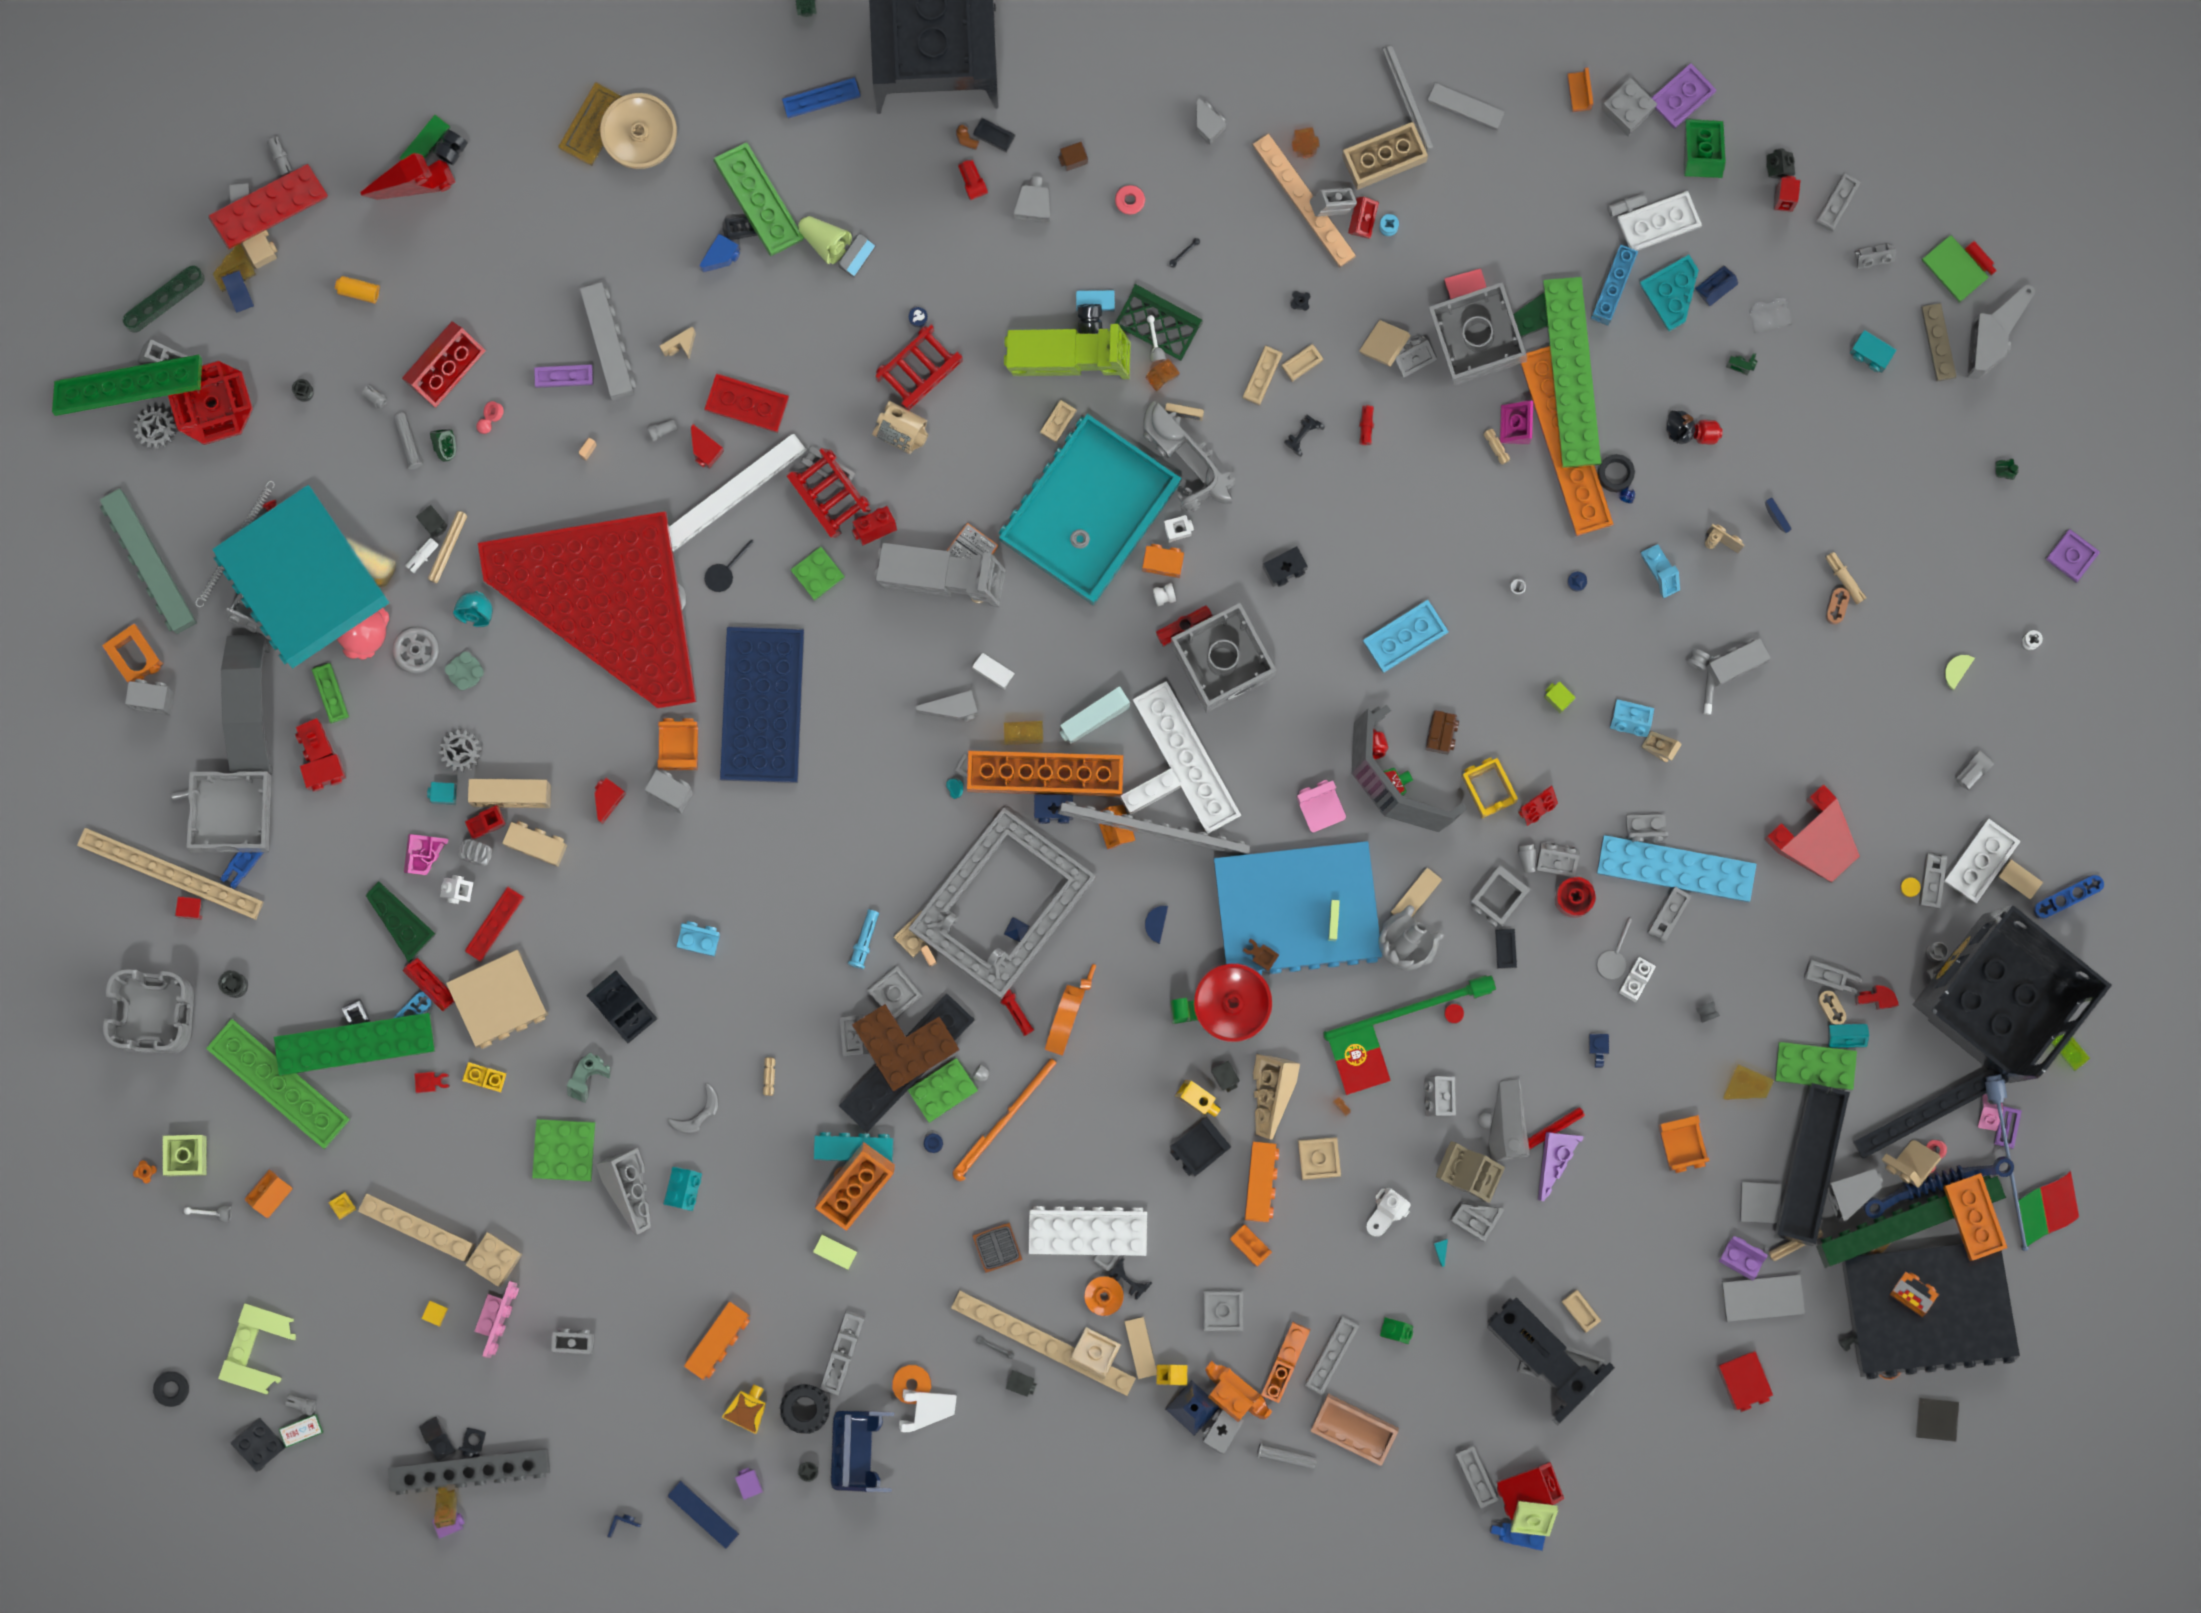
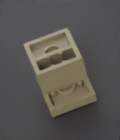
(1470, 1171)

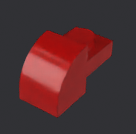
(485, 822)
(1882, 997)

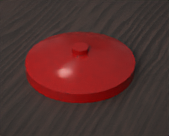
(1233, 1002)

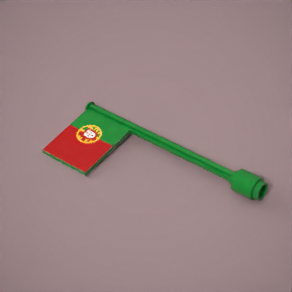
(1357, 1046)

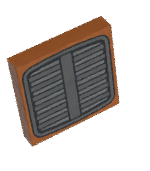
(997, 1247)

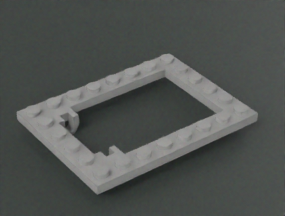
(936, 919)

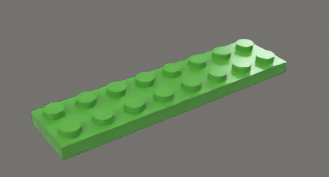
(286, 1093)

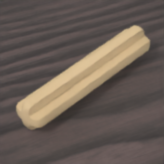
(1788, 1248)

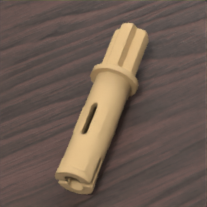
(1846, 579)

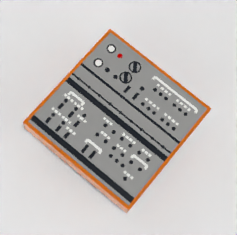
(970, 543)

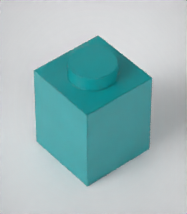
(442, 793)

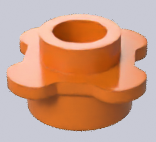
(138, 1173)

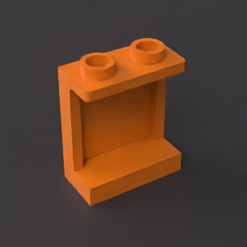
(678, 744)
(1683, 1144)

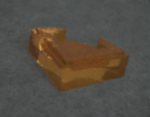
(1340, 1104)

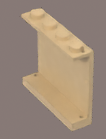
(497, 999)

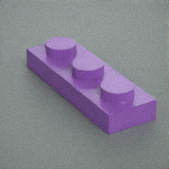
(563, 376)

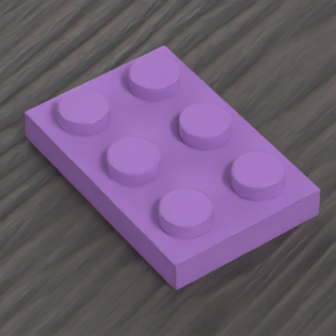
(1683, 95)

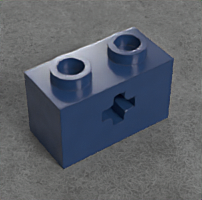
(1045, 802)

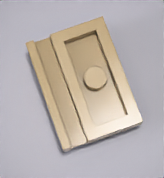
(908, 940)

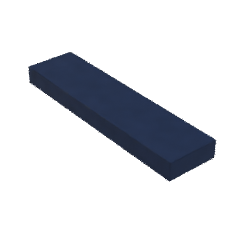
(703, 1514)

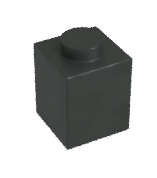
(432, 521)
(1225, 1077)
(1021, 1384)

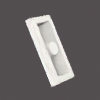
(993, 671)

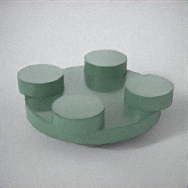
(464, 671)

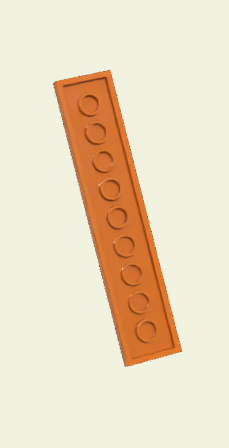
(1578, 484)

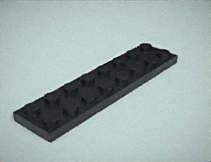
(874, 1096)

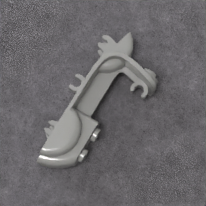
(1171, 438)

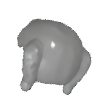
(1408, 942)

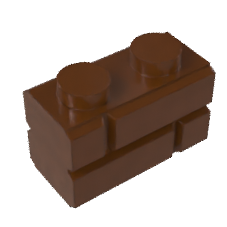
(1441, 732)

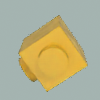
(1171, 1375)

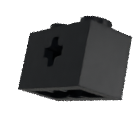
(1290, 558)

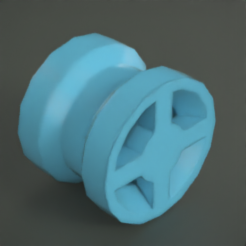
(1389, 229)

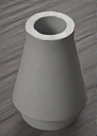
(1528, 857)

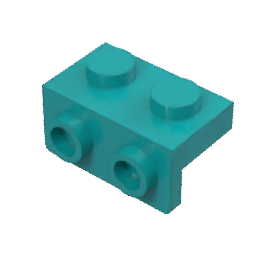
(682, 1188)

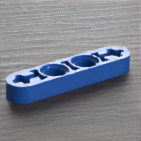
(2068, 896)

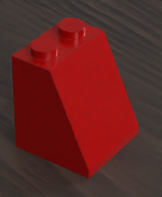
(1532, 1486)

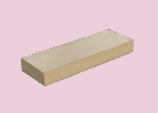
(1262, 375)
(1418, 892)
(1140, 1348)

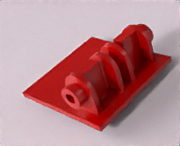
(1542, 803)

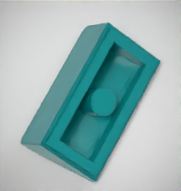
(1848, 1035)

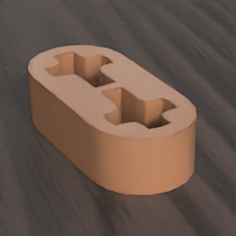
(1841, 608)

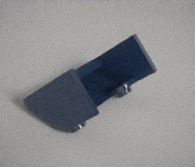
(853, 1451)

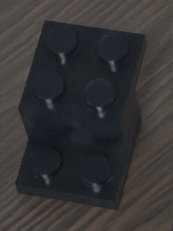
(621, 1006)

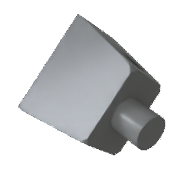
(1033, 202)

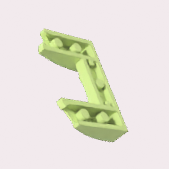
(235, 1367)

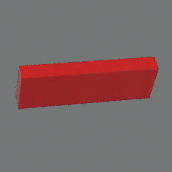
(429, 984)

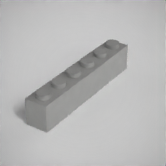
(607, 341)

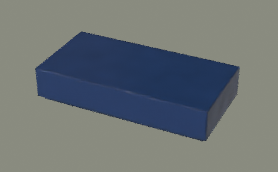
(237, 291)

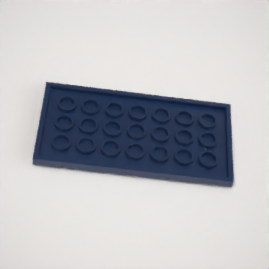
(762, 705)

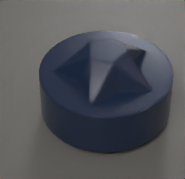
(1577, 581)

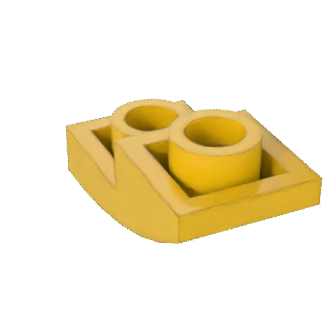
(484, 1077)

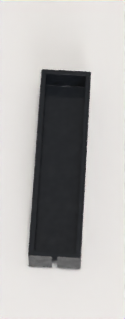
(1811, 1164)

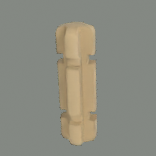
(1496, 446)
(769, 1076)

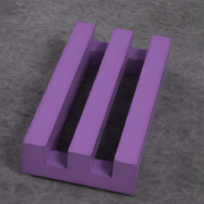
(2015, 1127)

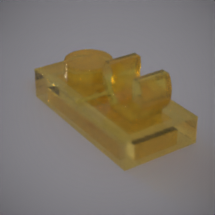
(445, 1508)

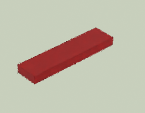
(494, 924)

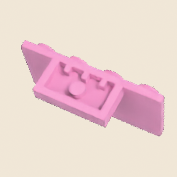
(493, 1317)

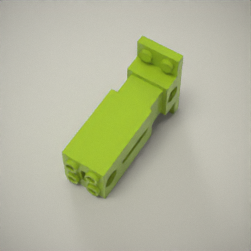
(1067, 352)

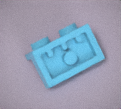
(1632, 718)
(698, 939)

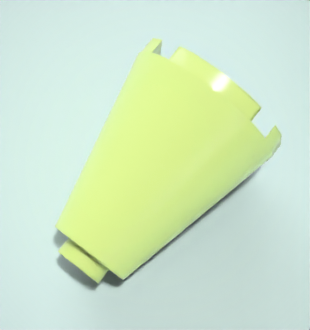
(825, 238)

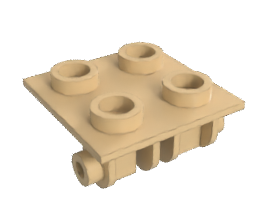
(1718, 533)

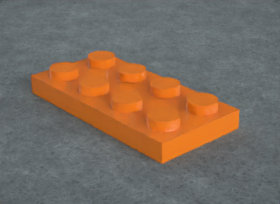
(1975, 1217)

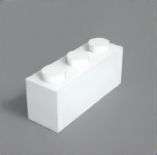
(1150, 791)

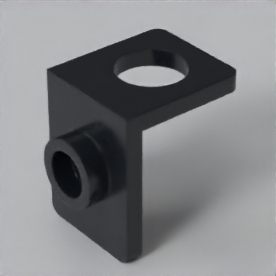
(471, 1450)

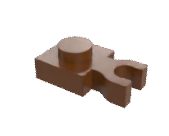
(1263, 957)

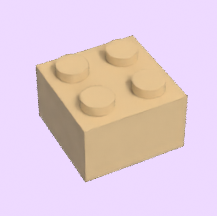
(494, 1259)

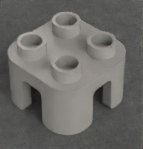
(149, 1012)

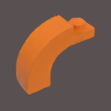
(1064, 1019)

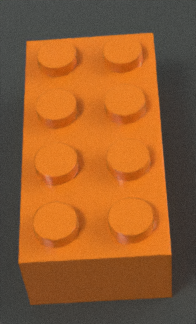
(855, 1186)

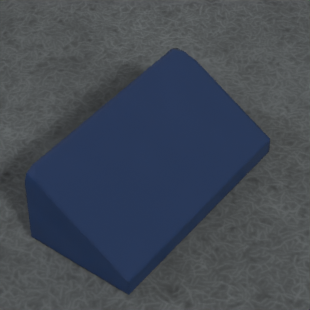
(1717, 285)

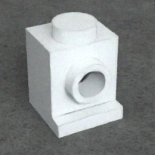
(1171, 525)

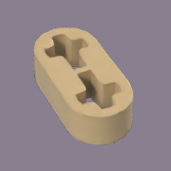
(1836, 1005)

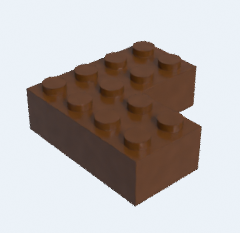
(900, 1056)

